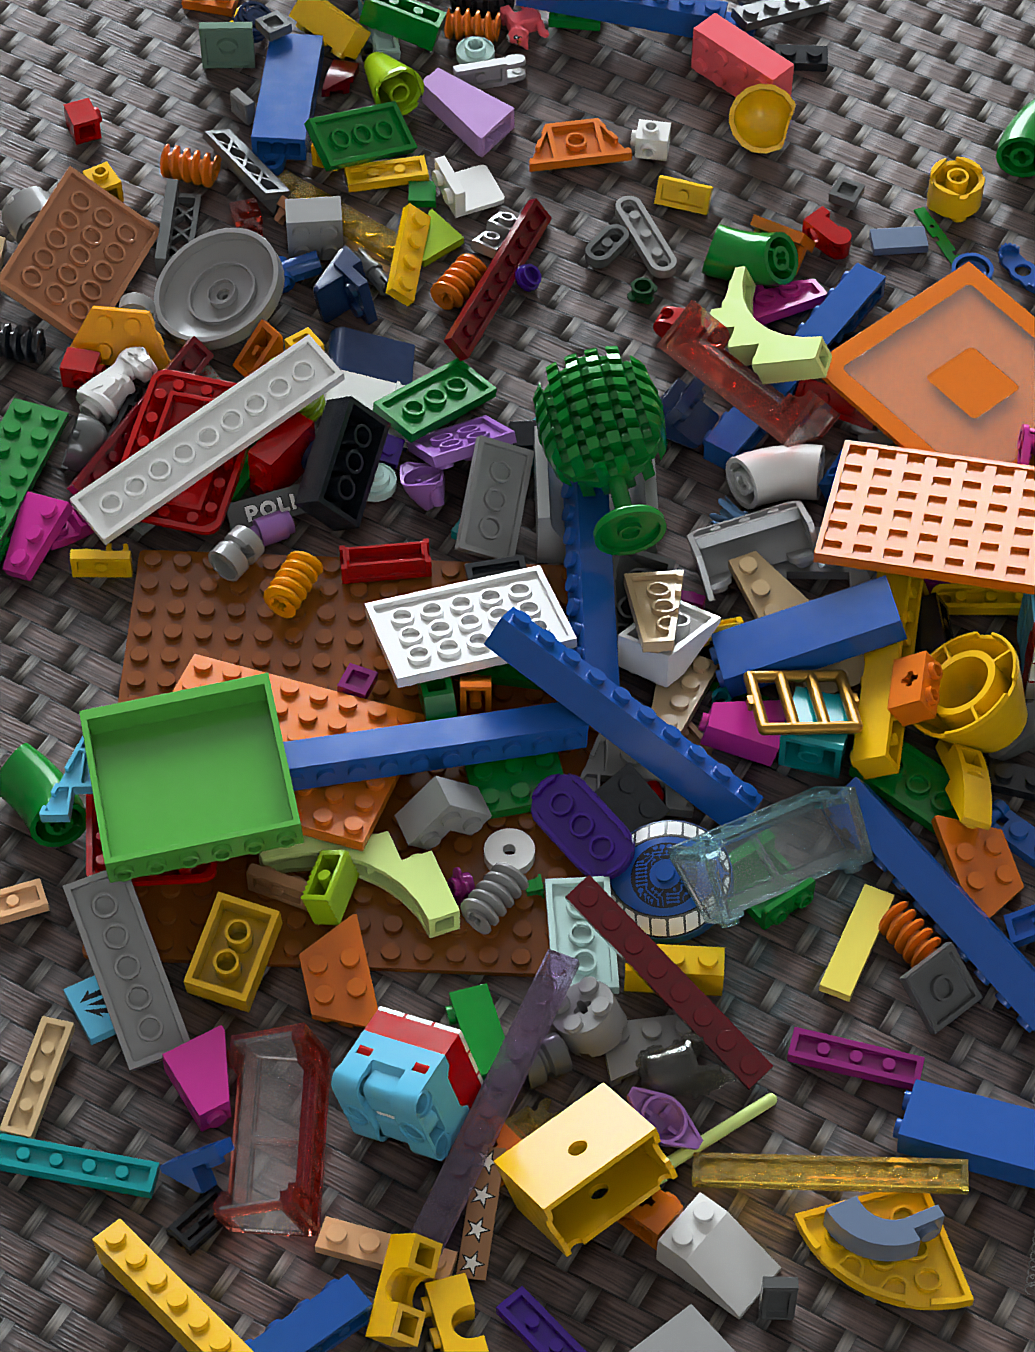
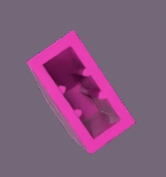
(734, 730)
(202, 1077)

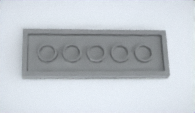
(126, 968)

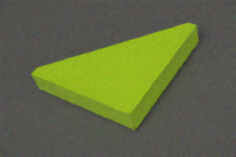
(440, 239)

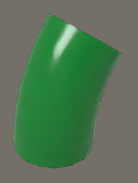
(1017, 144)
(767, 256)
(26, 787)

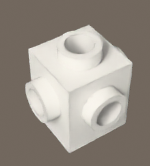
(651, 140)

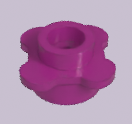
(460, 885)

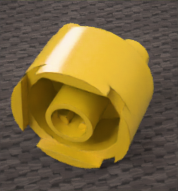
(955, 188)

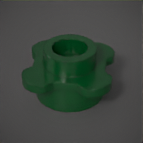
(642, 291)

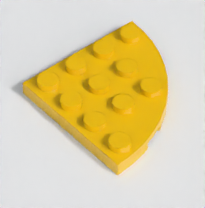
(920, 1283)

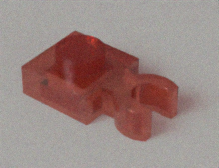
(247, 215)

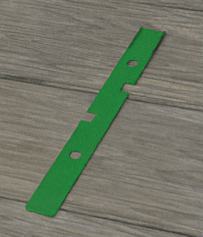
(943, 243)

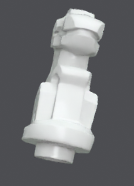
(107, 391)

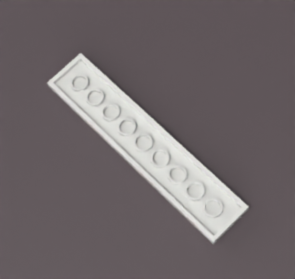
(206, 439)

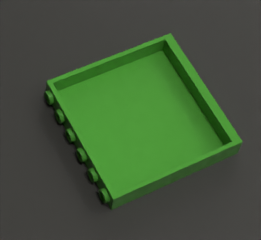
(190, 778)

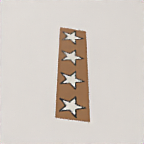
(480, 1220)

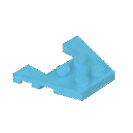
(74, 781)

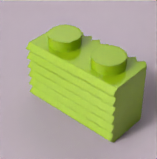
(330, 887)

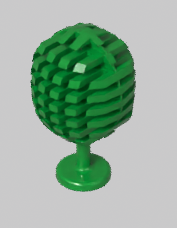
(602, 429)

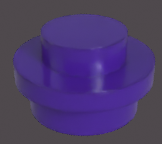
(528, 277)

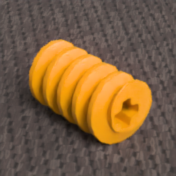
(292, 583)

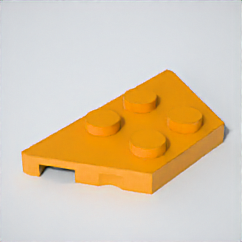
(115, 329)

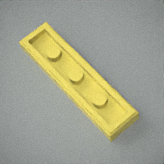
(856, 943)

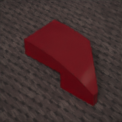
(339, 77)

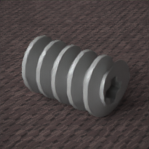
(493, 897)

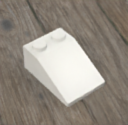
(664, 668)
(716, 1255)

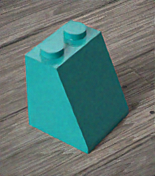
(815, 752)

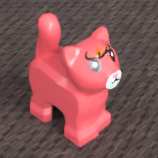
(521, 24)

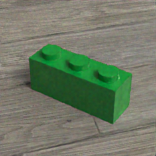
(405, 20)
(477, 1018)

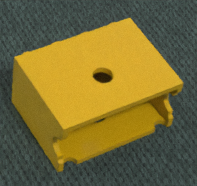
(573, 1155)

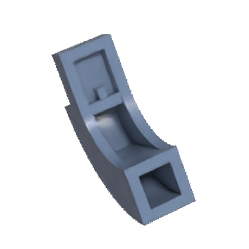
(880, 1237)

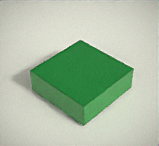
(422, 193)

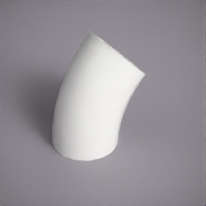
(776, 474)

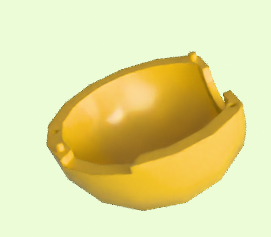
(761, 117)

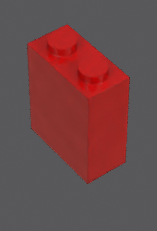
(278, 455)

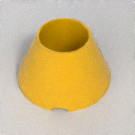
(979, 693)

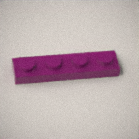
(855, 1058)

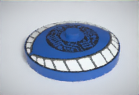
(653, 889)

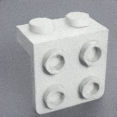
(466, 189)

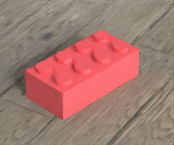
(736, 59)

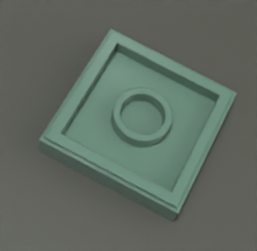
(227, 44)

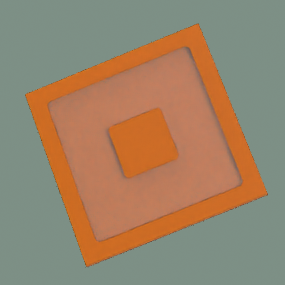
(946, 370)

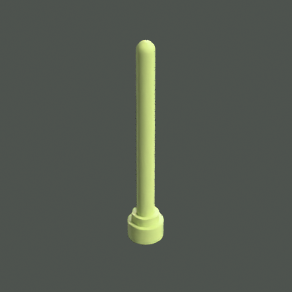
(725, 1128)

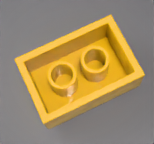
(233, 952)

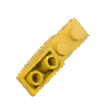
(968, 784)

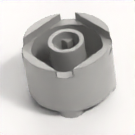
(23, 210)
(590, 1018)

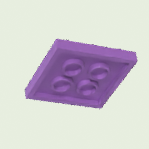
(458, 441)

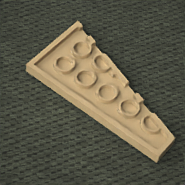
(771, 592)

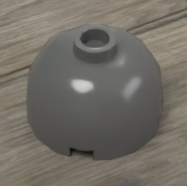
(83, 443)

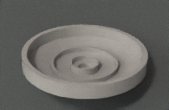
(219, 287)

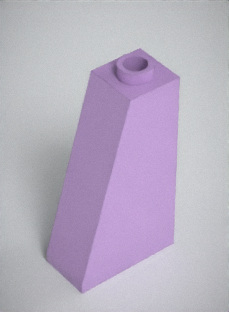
(468, 111)

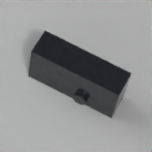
(342, 463)

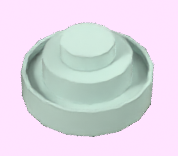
(474, 50)
(383, 484)

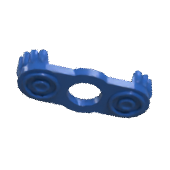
(1011, 259)

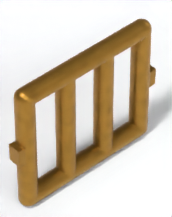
(793, 725)

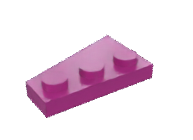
(786, 300)
(34, 533)

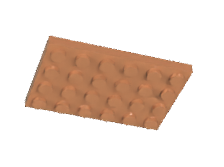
(77, 253)

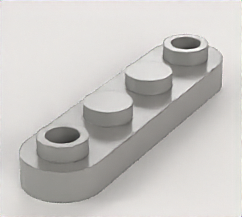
(646, 237)

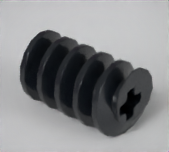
(22, 345)

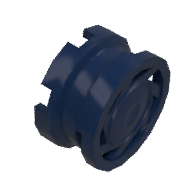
(249, 14)

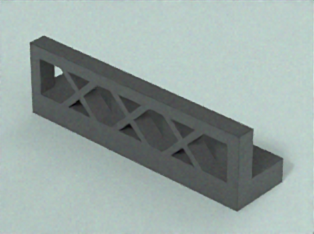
(247, 167)
(170, 218)

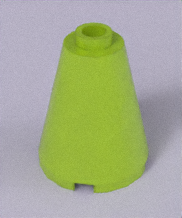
(393, 81)

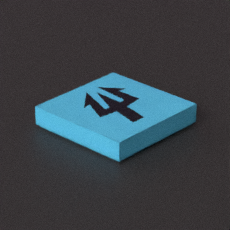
(90, 1009)

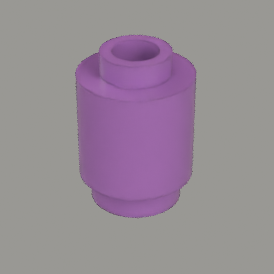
(273, 527)

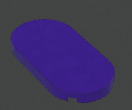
(582, 826)

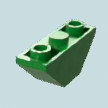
(437, 699)

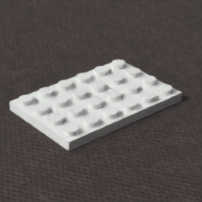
(445, 627)

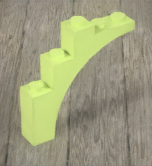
(770, 353)
(413, 881)

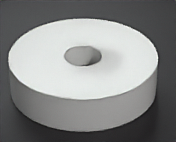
(510, 840)

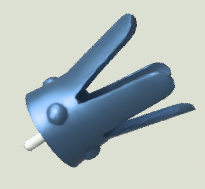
(729, 512)

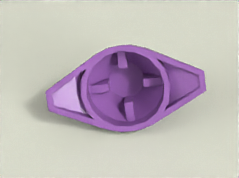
(423, 484)
(667, 1117)

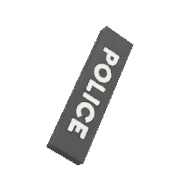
(246, 510)

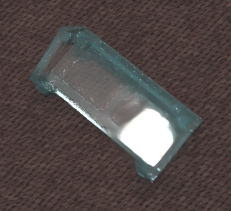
(772, 851)

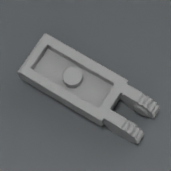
(492, 72)

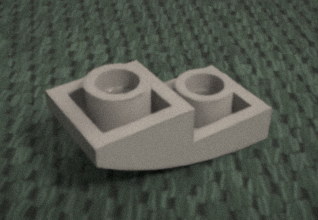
(494, 235)

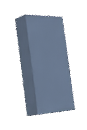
(898, 240)

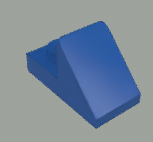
(195, 1166)

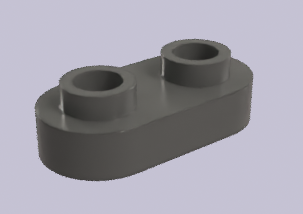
(607, 245)

